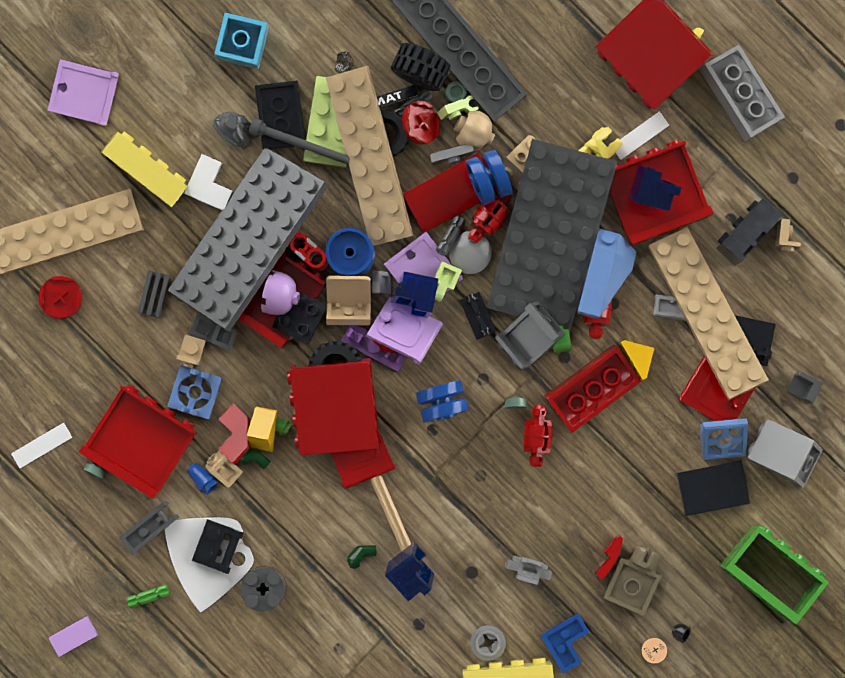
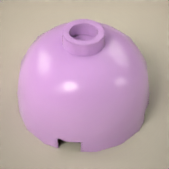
(279, 294)

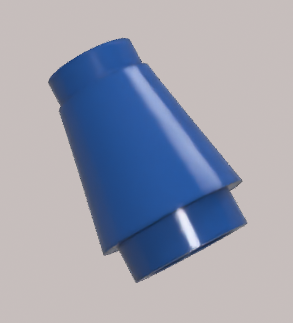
(202, 478)

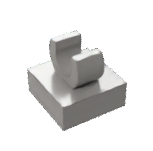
(381, 282)

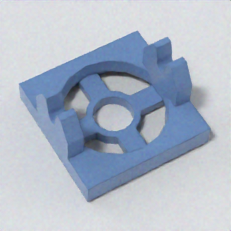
(206, 410)
(738, 450)

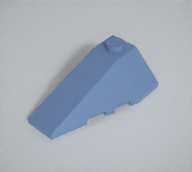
(607, 270)

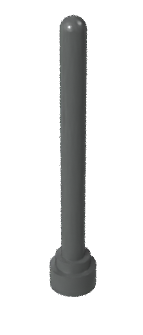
(259, 128)

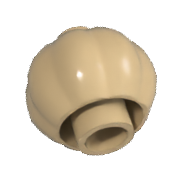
(474, 130)

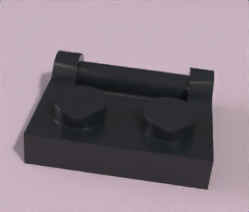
(210, 545)

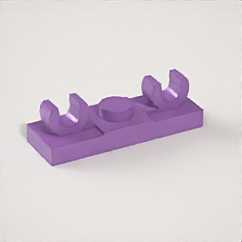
(357, 339)

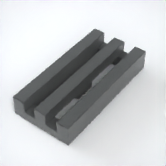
(146, 290)

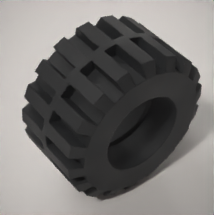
(420, 67)
(333, 348)

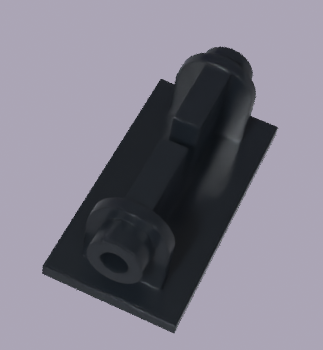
(477, 315)

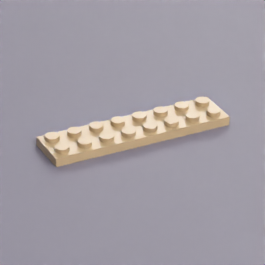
(369, 155)
(68, 231)
(708, 313)

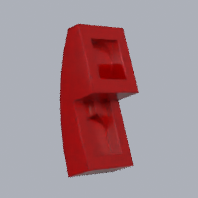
(612, 551)

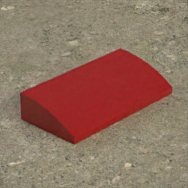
(442, 197)
(592, 388)

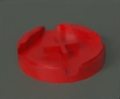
(421, 122)
(60, 297)

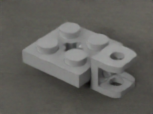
(528, 569)

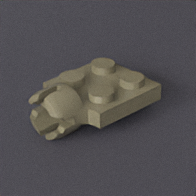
(634, 580)

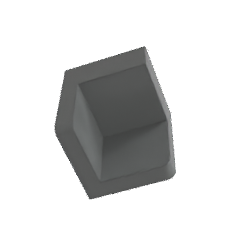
(804, 387)

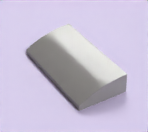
(741, 93)

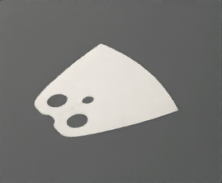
(199, 581)

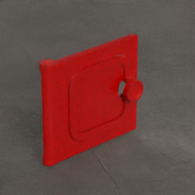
(707, 396)
(362, 465)

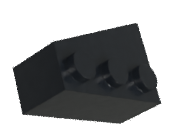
(748, 231)

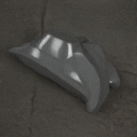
(233, 128)

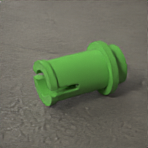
(283, 426)

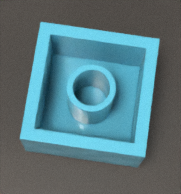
(241, 41)

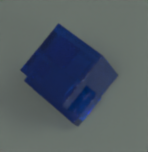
(651, 190)
(417, 292)
(410, 572)

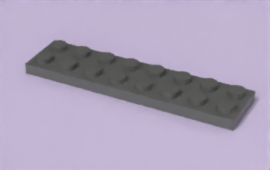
(466, 53)

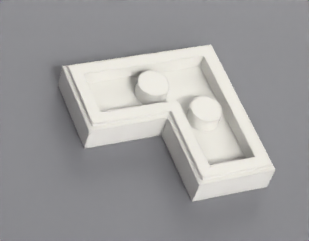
(202, 184)

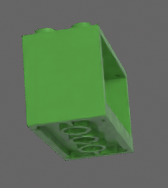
(798, 560)

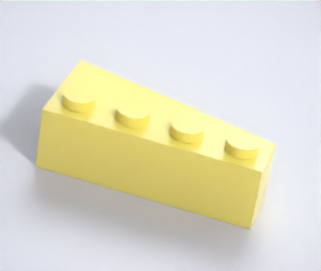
(145, 169)
(518, 669)

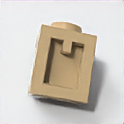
(783, 233)
(191, 351)
(223, 469)

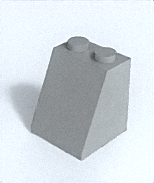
(785, 452)

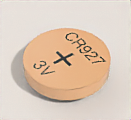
(654, 650)

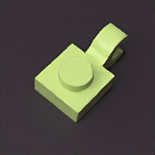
(453, 110)
(448, 277)

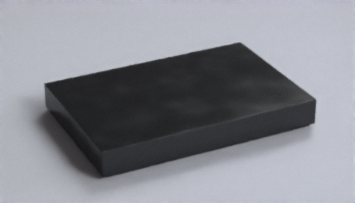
(281, 110)
(713, 488)

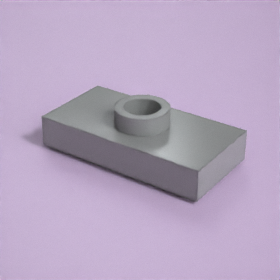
(451, 155)
(667, 308)

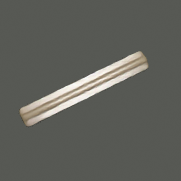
(391, 512)

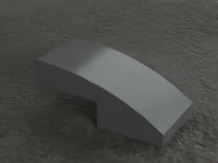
(212, 332)

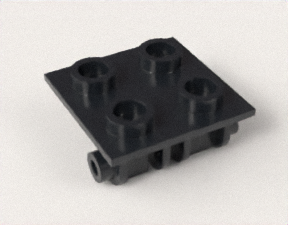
(301, 319)
(759, 337)

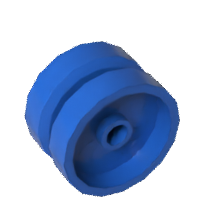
(488, 177)
(353, 265)
(443, 404)

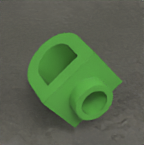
(564, 343)

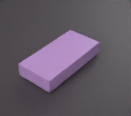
(73, 636)

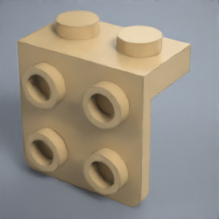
(516, 160)
(348, 300)

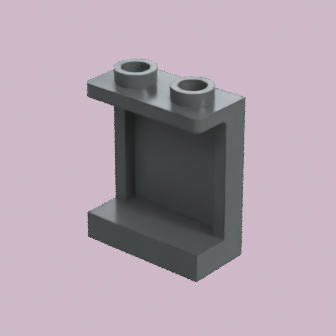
(530, 336)

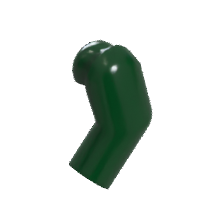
(255, 455)
(359, 553)

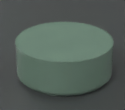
(455, 91)
(515, 403)
(94, 470)

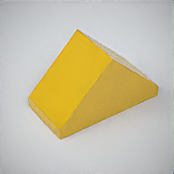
(638, 356)
(262, 429)

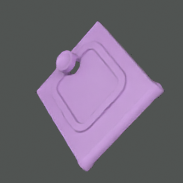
(86, 92)
(424, 263)
(405, 332)

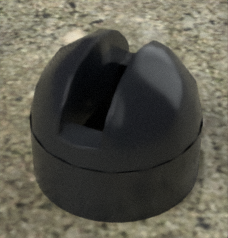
(682, 632)

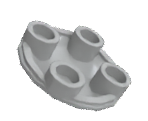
(469, 256)

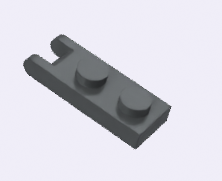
(147, 528)

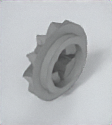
(483, 652)

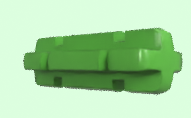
(148, 596)

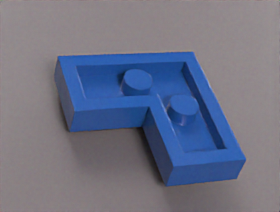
(559, 641)

